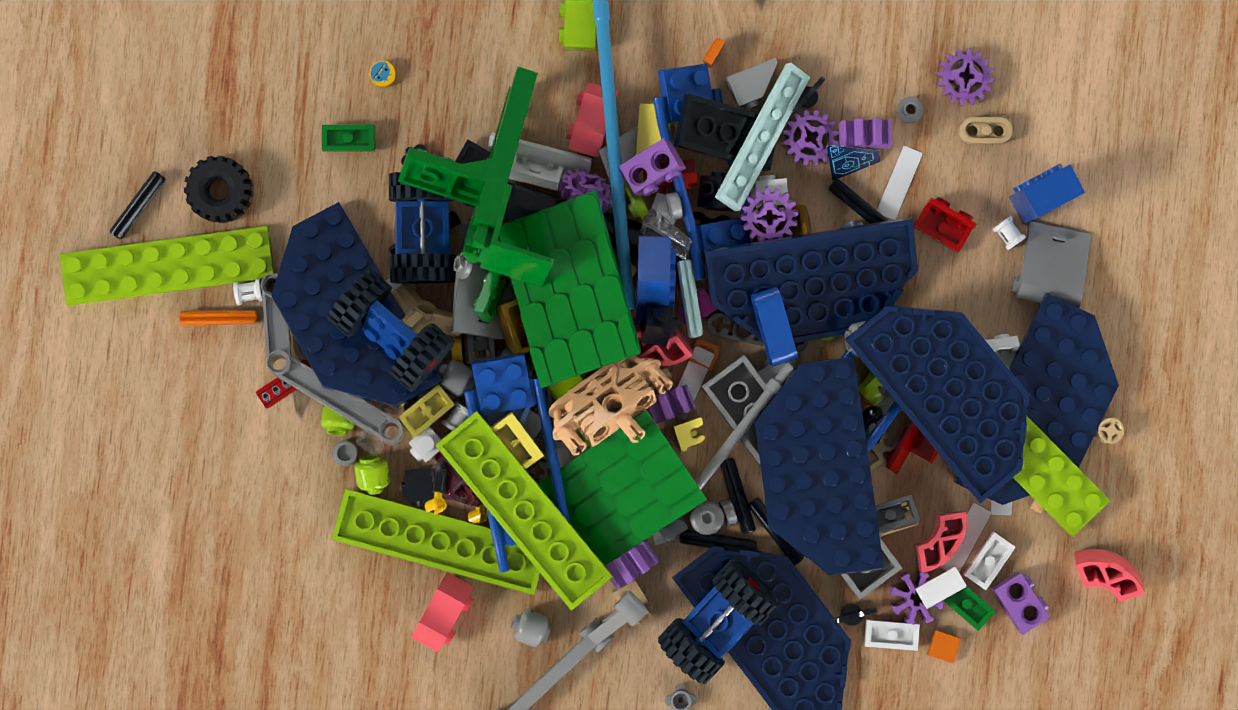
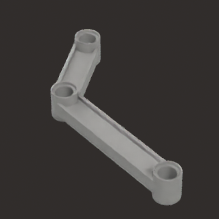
(304, 379)
(594, 636)

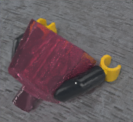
(454, 488)

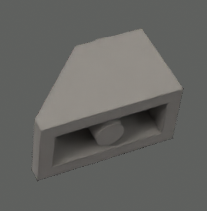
(750, 85)

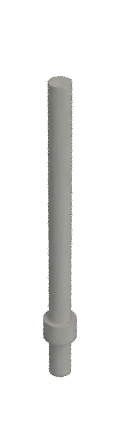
(773, 387)

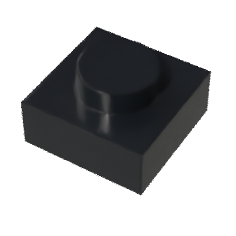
(471, 153)

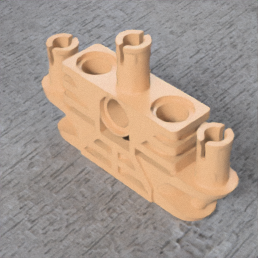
(609, 388)

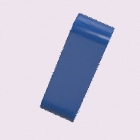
(774, 326)

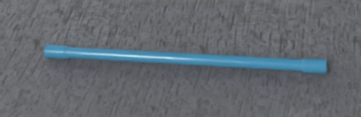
(602, 18)

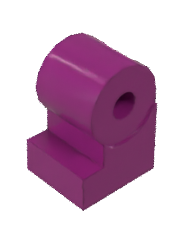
(705, 306)

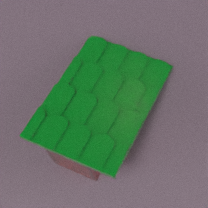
(581, 309)
(625, 490)

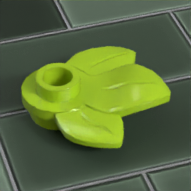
(635, 205)

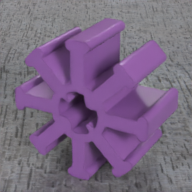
(866, 134)
(671, 404)
(632, 564)
(907, 602)

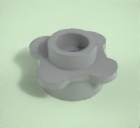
(680, 692)

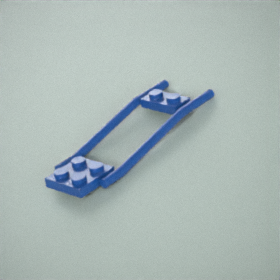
(726, 233)
(506, 386)

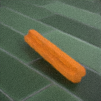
(218, 317)

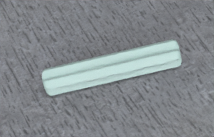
(690, 298)

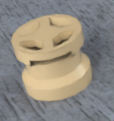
(1114, 432)

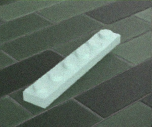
(762, 137)

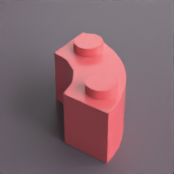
(589, 129)
(676, 351)
(942, 542)
(1109, 571)
(442, 612)

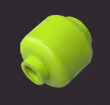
(335, 423)
(372, 473)

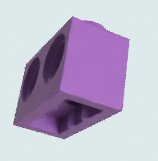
(650, 161)
(1015, 605)

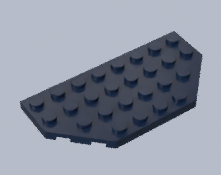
(317, 267)
(821, 276)
(1067, 379)
(950, 390)
(820, 469)
(798, 652)

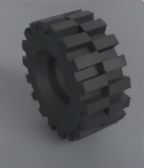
(204, 175)

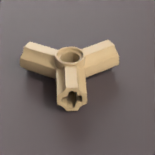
(421, 312)

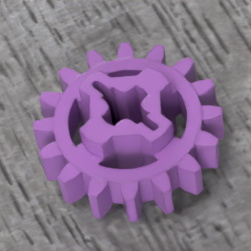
(963, 89)
(804, 128)
(578, 183)
(780, 214)

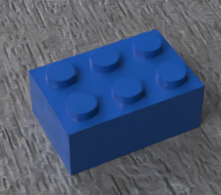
(1046, 192)
(655, 274)

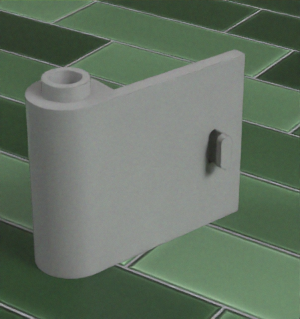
(1053, 265)
(467, 287)

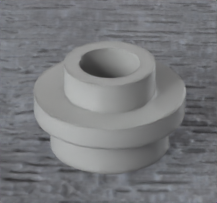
(910, 118)

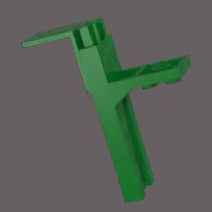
(485, 188)

